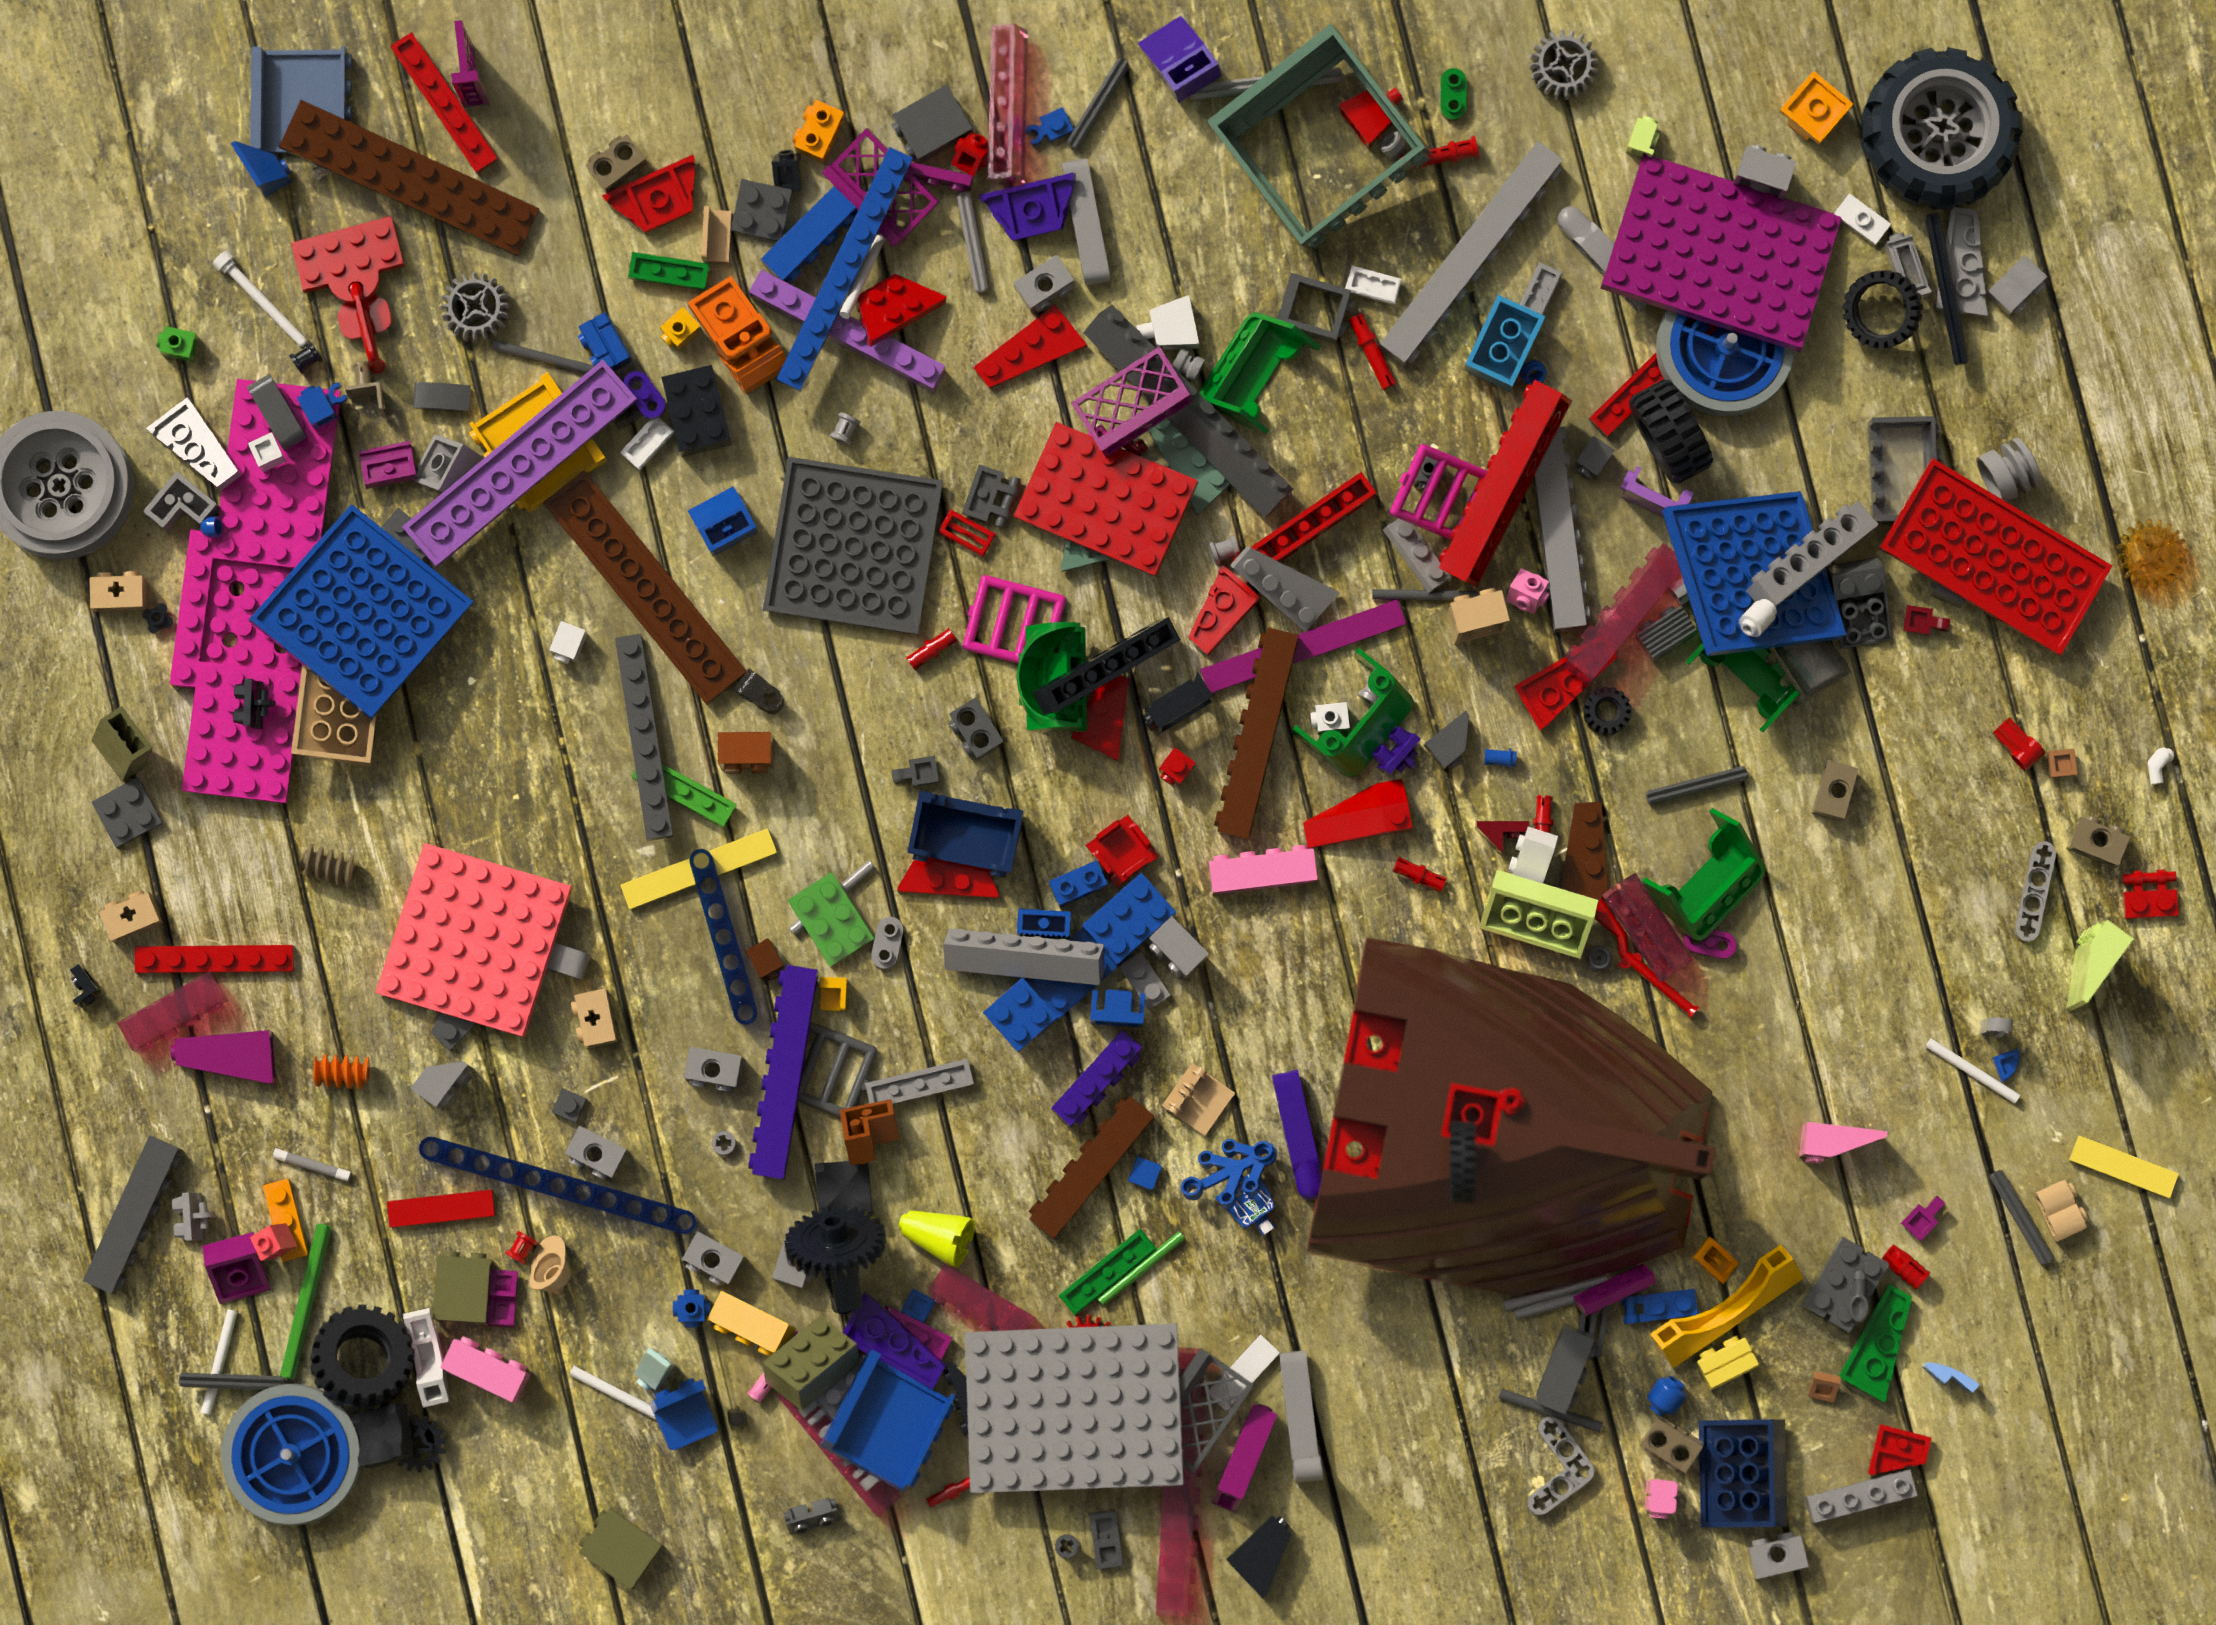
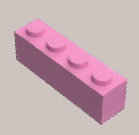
(1262, 871)

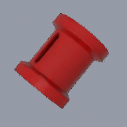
(520, 1240)

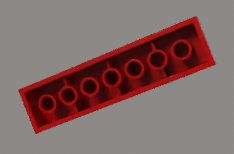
(1504, 483)

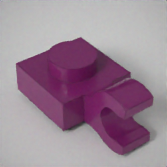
(1920, 1220)

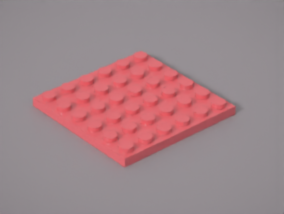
(474, 940)

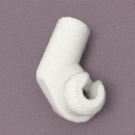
(2157, 762)

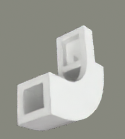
(431, 1379)

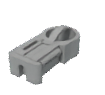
(1997, 1026)

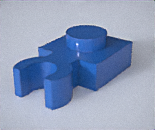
(1054, 126)

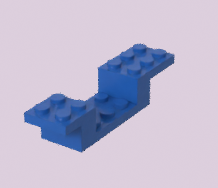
(1120, 925)

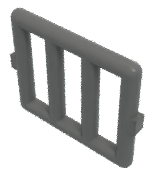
(847, 1042)

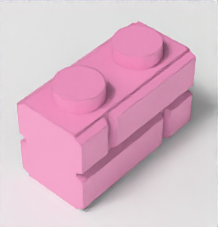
(1660, 1498)

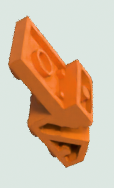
(738, 334)

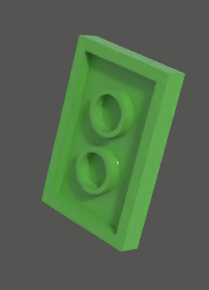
(830, 919)

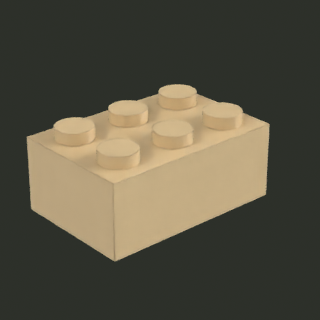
(1477, 616)

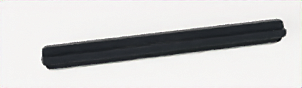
(1946, 289)

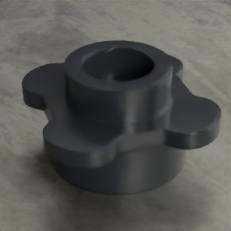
(161, 611)

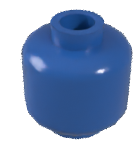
(1667, 1395)

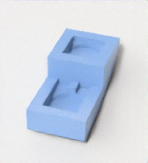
(1944, 1373)

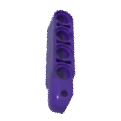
(1298, 1133)

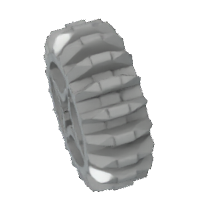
(1570, 84)
(481, 298)

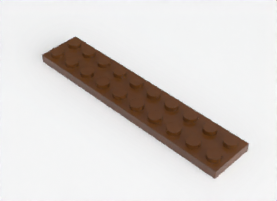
(409, 177)
(645, 587)

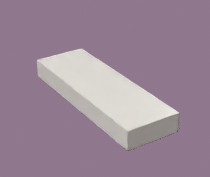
(1249, 1366)

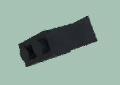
(1177, 705)

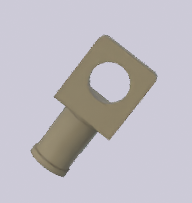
(365, 387)

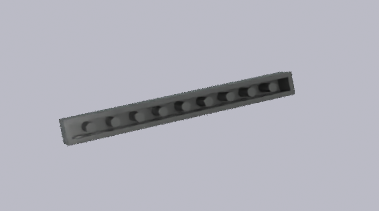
(1197, 421)

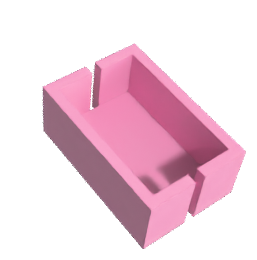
(486, 1369)

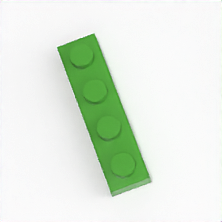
(696, 797)

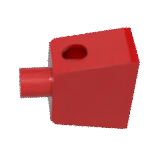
(1367, 116)

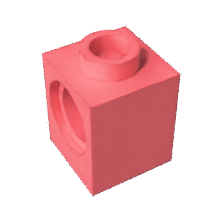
(273, 1241)

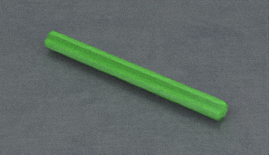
(305, 1301)

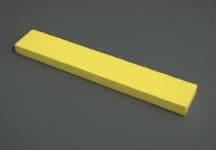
(680, 876)

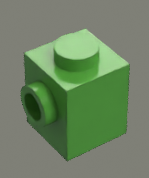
(178, 344)

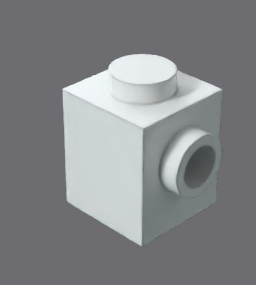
(1330, 717)

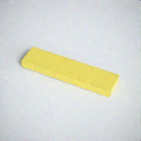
(2123, 1167)

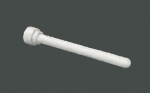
(226, 263)

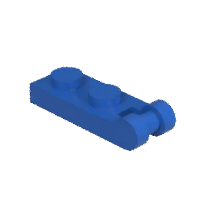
(1660, 1306)

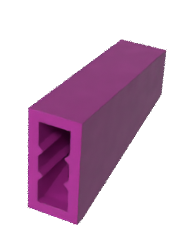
(233, 1055)
(1244, 1457)

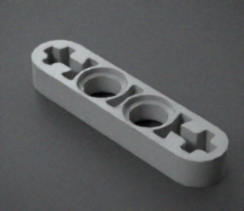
(2038, 892)

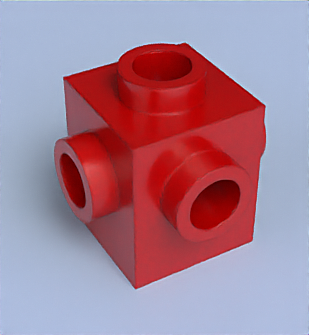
(971, 153)

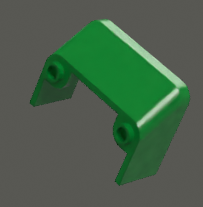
(1249, 364)
(1758, 676)
(1354, 752)
(1717, 885)

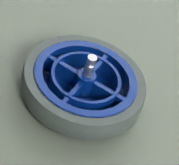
(1725, 372)
(290, 1455)

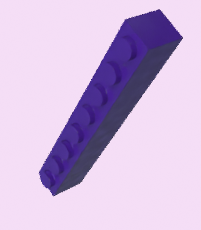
(784, 1073)

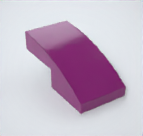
(502, 1298)

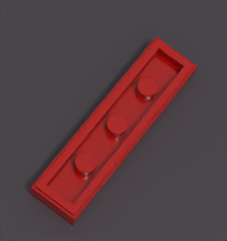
(441, 1208)

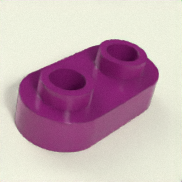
(1709, 945)

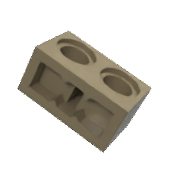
(621, 168)
(1676, 1438)

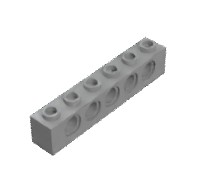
(1824, 547)

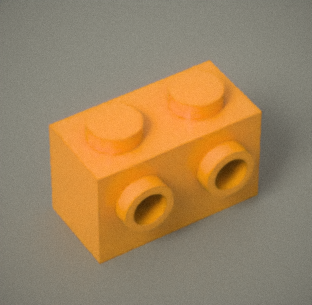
(819, 131)

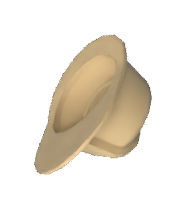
(549, 1266)

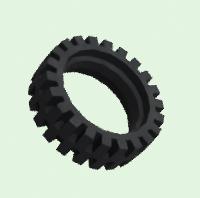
(1911, 298)
(1462, 1162)

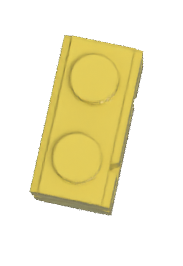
(1726, 1363)

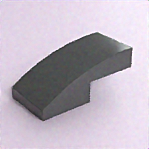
(441, 396)
(1106, 1539)

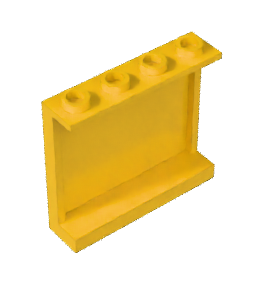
(513, 415)

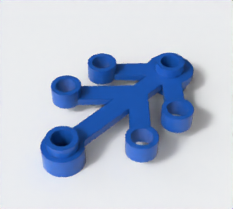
(1232, 1169)

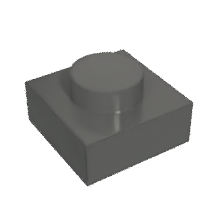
(569, 1105)

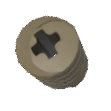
(328, 866)

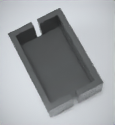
(1836, 1286)
(1565, 1369)

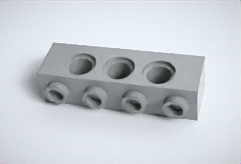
(1860, 1496)

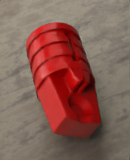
(1905, 1266)

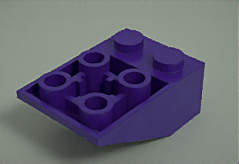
(1180, 59)

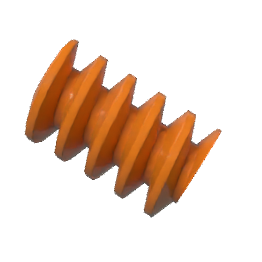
(340, 1072)

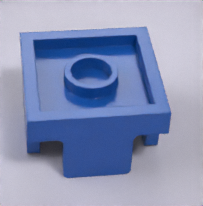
(1117, 1009)

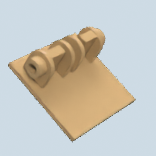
(1198, 1099)

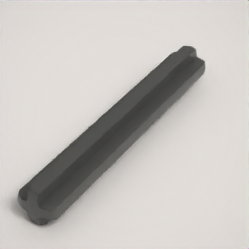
(1098, 104)
(1697, 785)
(2021, 1217)
(229, 1381)

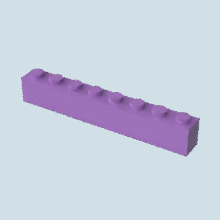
(850, 333)

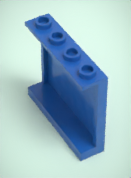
(887, 1423)

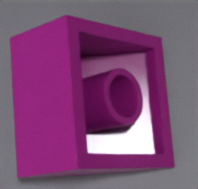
(235, 1268)

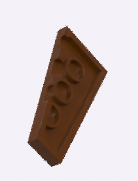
(1585, 854)

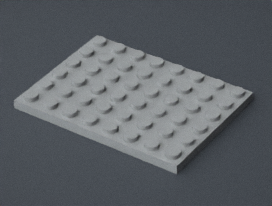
(1074, 1408)

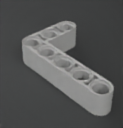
(1300, 1417)

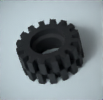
(1621, 703)

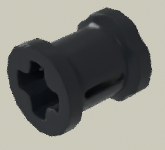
(305, 357)

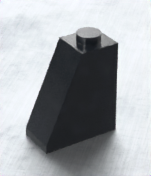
(1261, 1554)

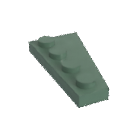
(1186, 459)

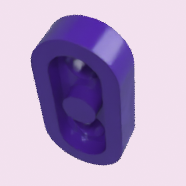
(645, 395)

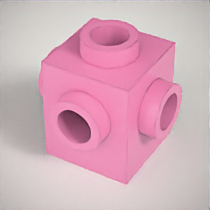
(1528, 591)

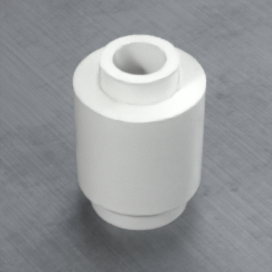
(1758, 617)

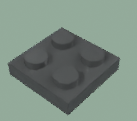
(761, 209)
(127, 812)

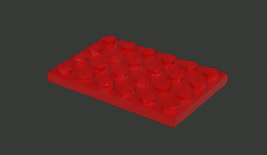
(1104, 503)

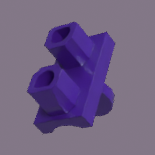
(1401, 754)

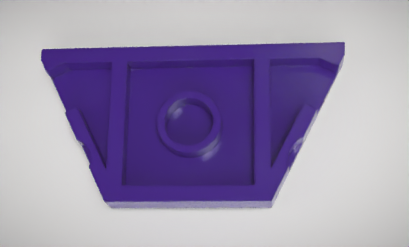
(1032, 207)

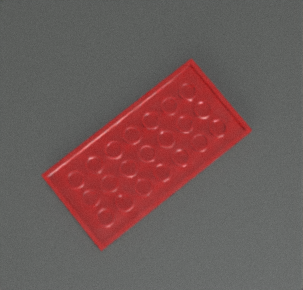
(1995, 557)

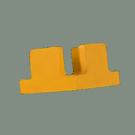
(1815, 108)

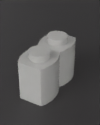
(2017, 285)

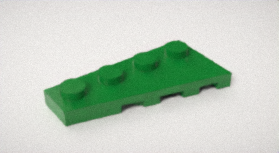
(1875, 1351)

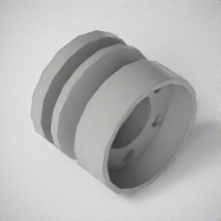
(2014, 468)

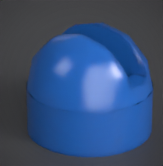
(211, 527)

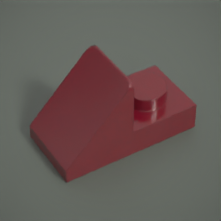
(1493, 831)

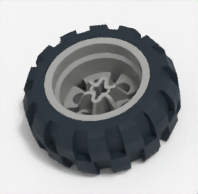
(1955, 80)

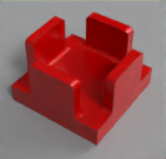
(1122, 850)

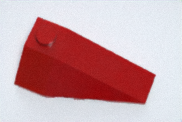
(1368, 814)

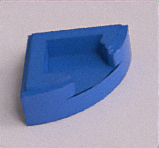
(2006, 1064)

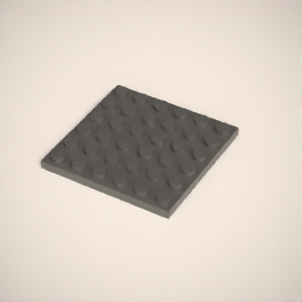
(853, 545)

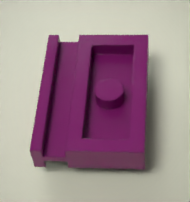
(388, 464)

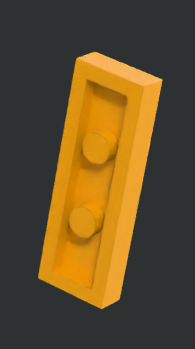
(284, 1210)

